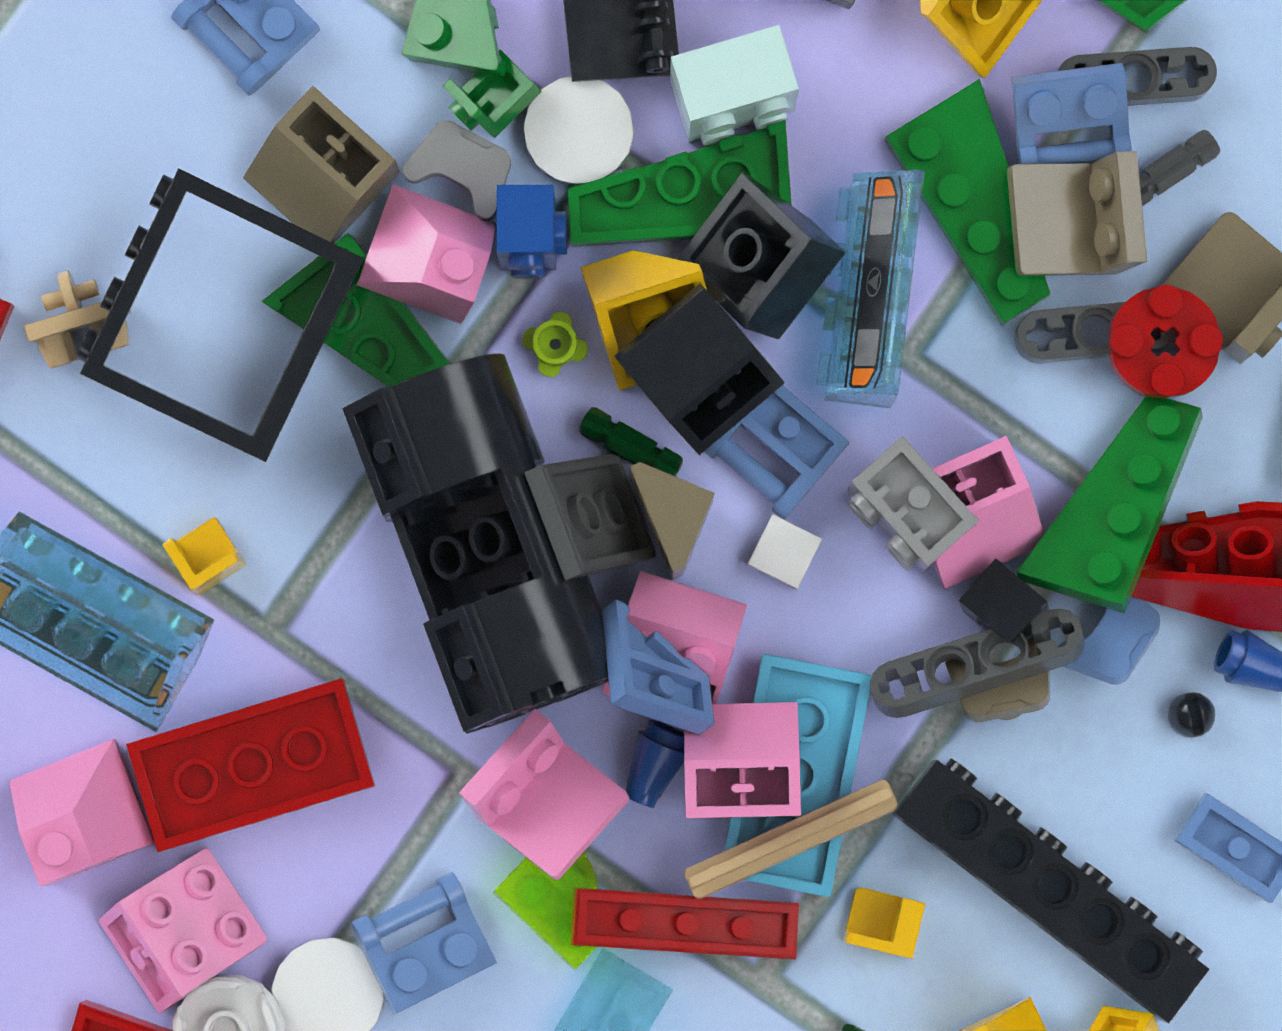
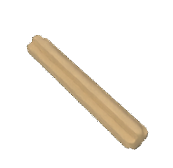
(791, 839)

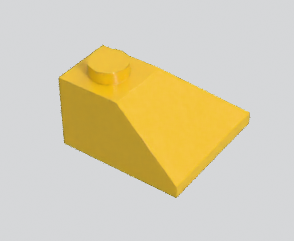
(979, 28)
(633, 293)

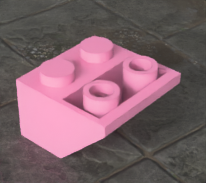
(1002, 501)
(692, 620)
(744, 763)

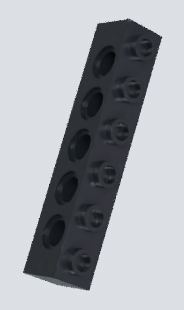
(1158, 990)

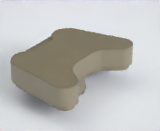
(1008, 700)

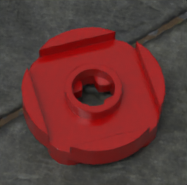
(1131, 343)

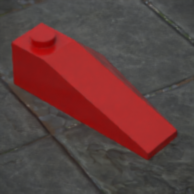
(1220, 567)

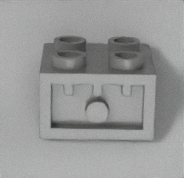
(909, 506)

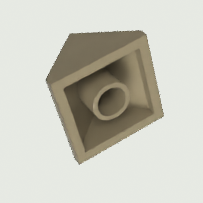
(674, 513)

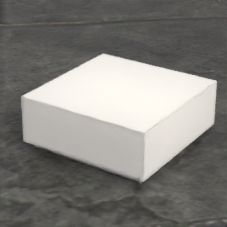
(784, 551)

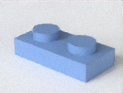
(1234, 847)

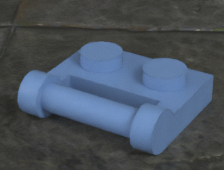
(274, 25)
(1071, 102)
(794, 436)
(432, 960)

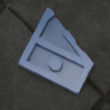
(652, 676)

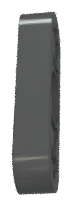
(1175, 60)
(1053, 322)

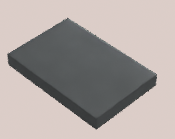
(590, 515)

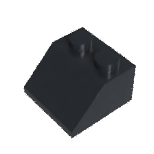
(761, 257)

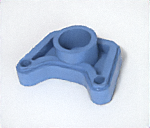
(1118, 643)

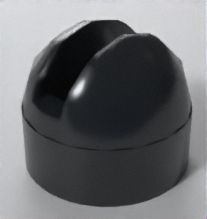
(1180, 716)

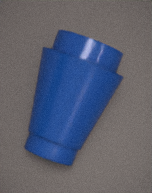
(1249, 661)
(654, 762)

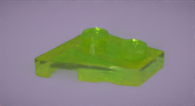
(548, 904)

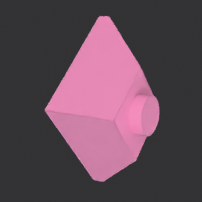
(428, 254)
(79, 813)

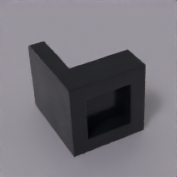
(1002, 602)

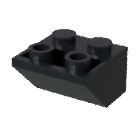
(699, 369)

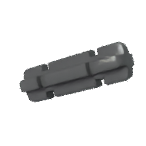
(1177, 165)

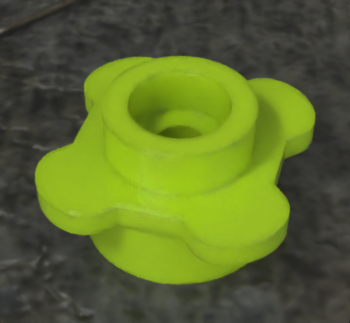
(539, 342)

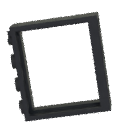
(123, 293)

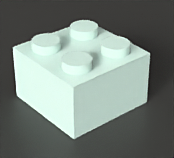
(734, 85)

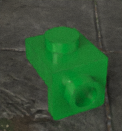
(492, 99)

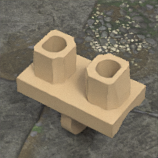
(55, 333)

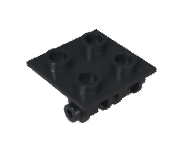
(620, 38)

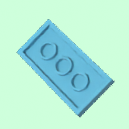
(830, 733)

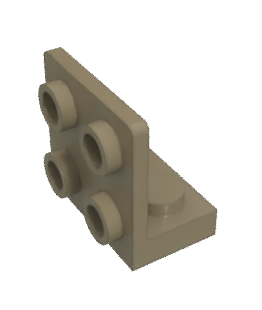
(1077, 217)

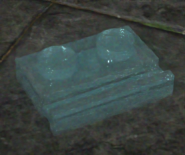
(615, 998)

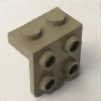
(1240, 283)

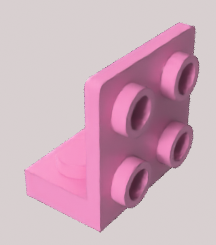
(543, 796)
(182, 929)

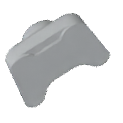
(463, 159)

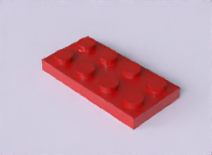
(250, 765)

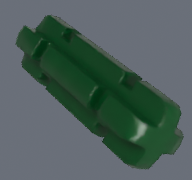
(628, 442)

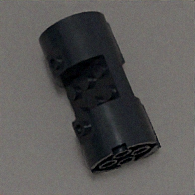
(452, 479)

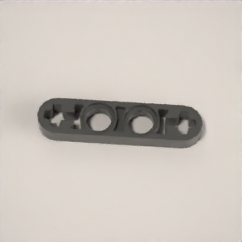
(980, 672)

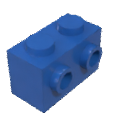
(529, 230)

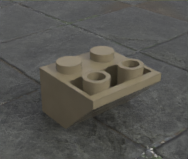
(320, 167)

